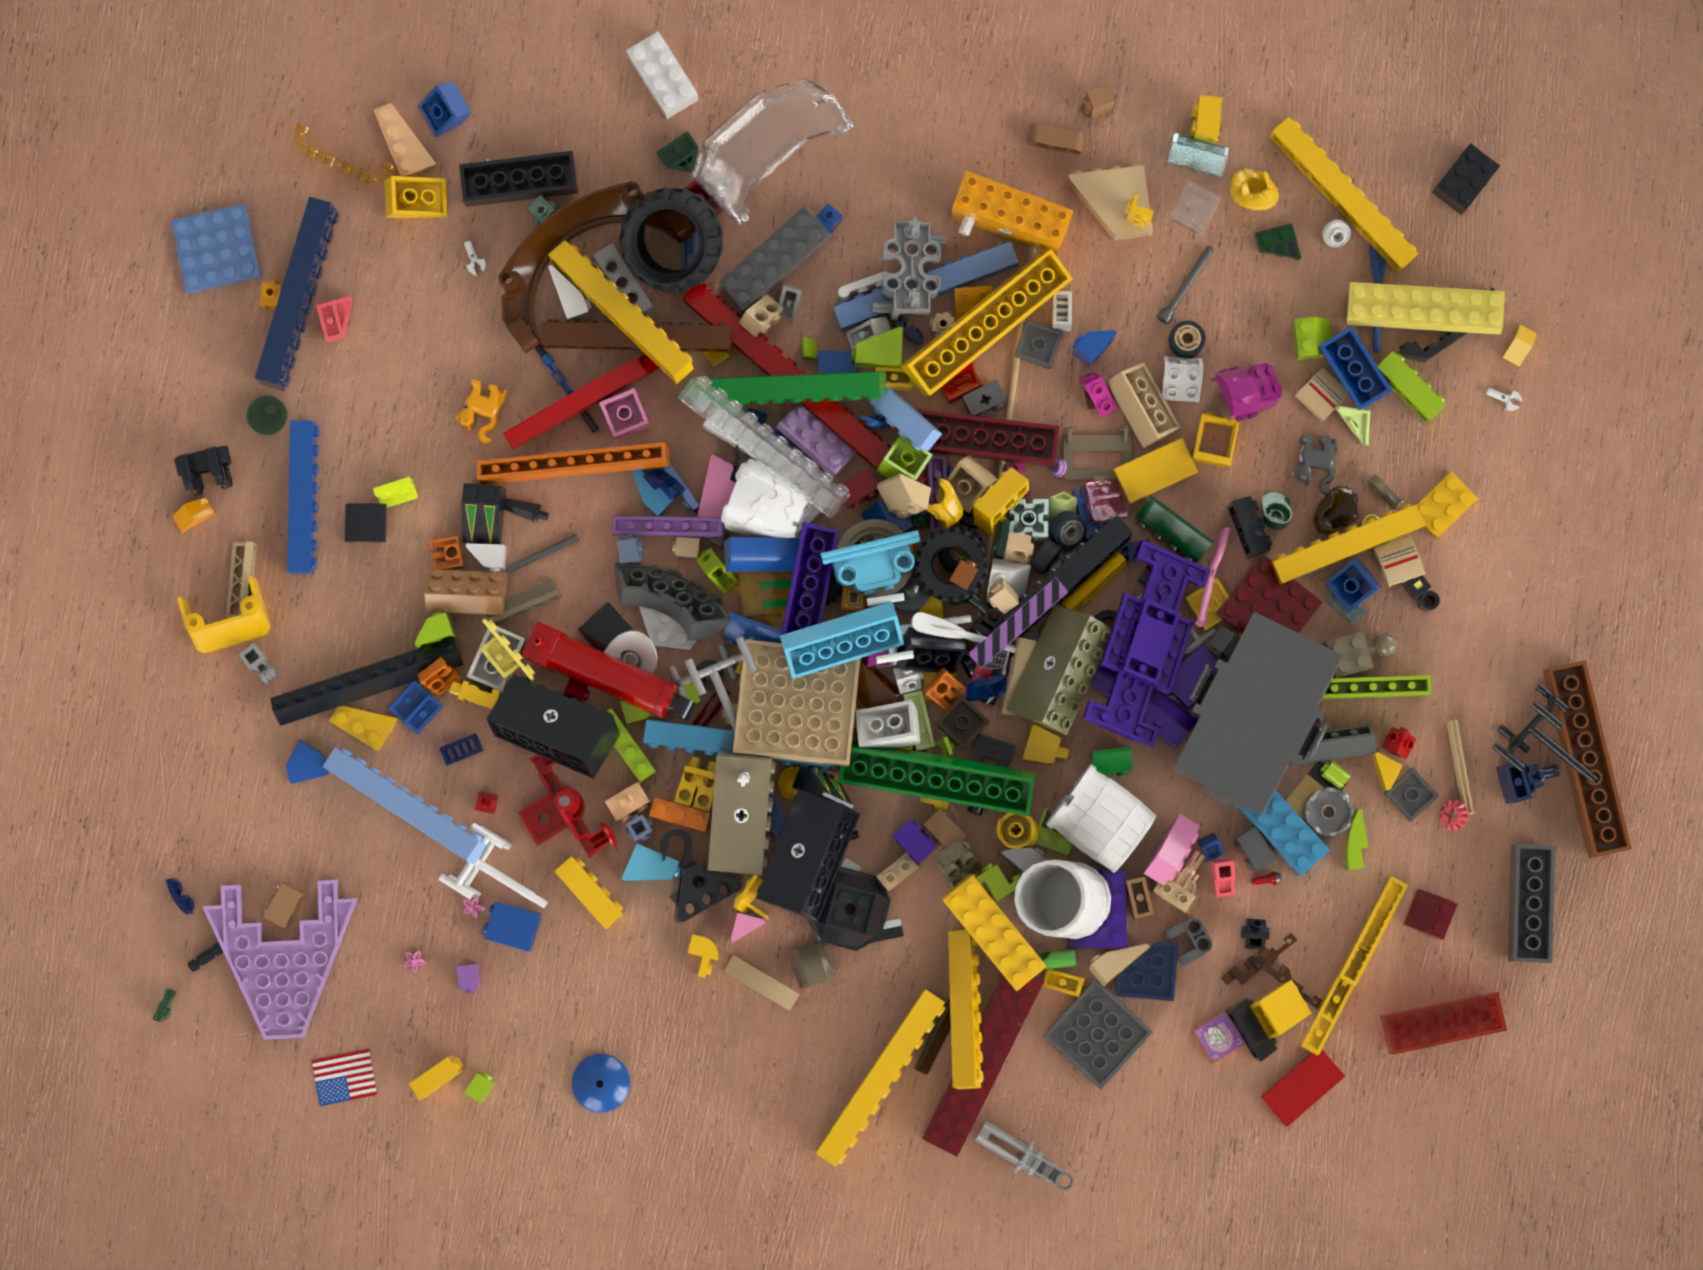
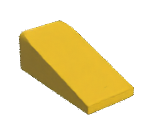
(1064, 982)

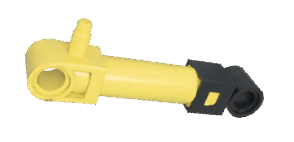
(1415, 587)

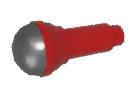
(1273, 878)

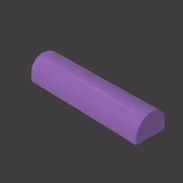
(935, 469)

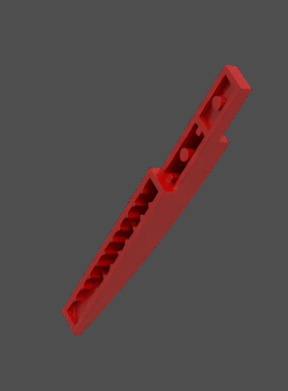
(580, 400)

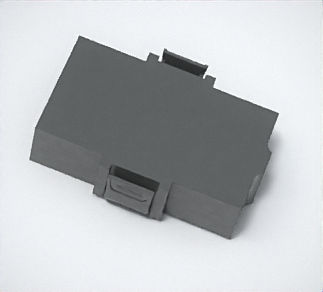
(1257, 714)

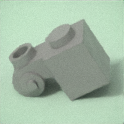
(257, 661)

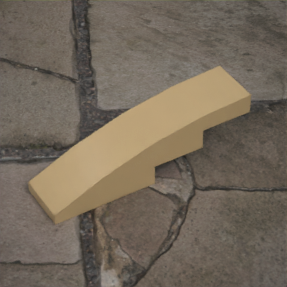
(1023, 651)
(761, 982)

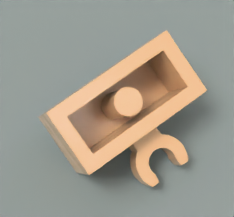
(628, 802)

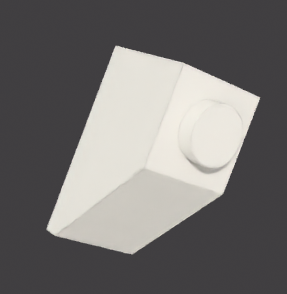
(868, 330)
(489, 555)

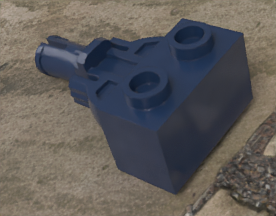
(1520, 785)

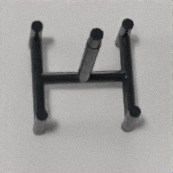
(1543, 712)

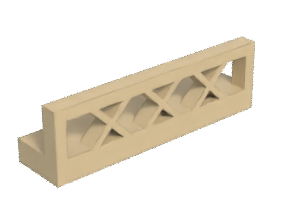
(248, 570)

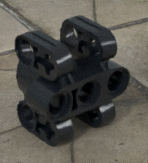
(210, 460)

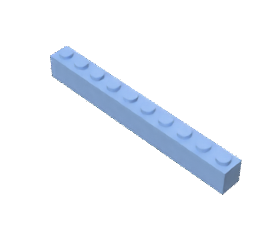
(405, 806)

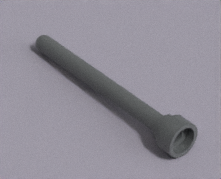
(1166, 314)

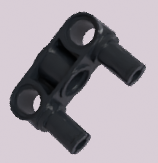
(984, 625)

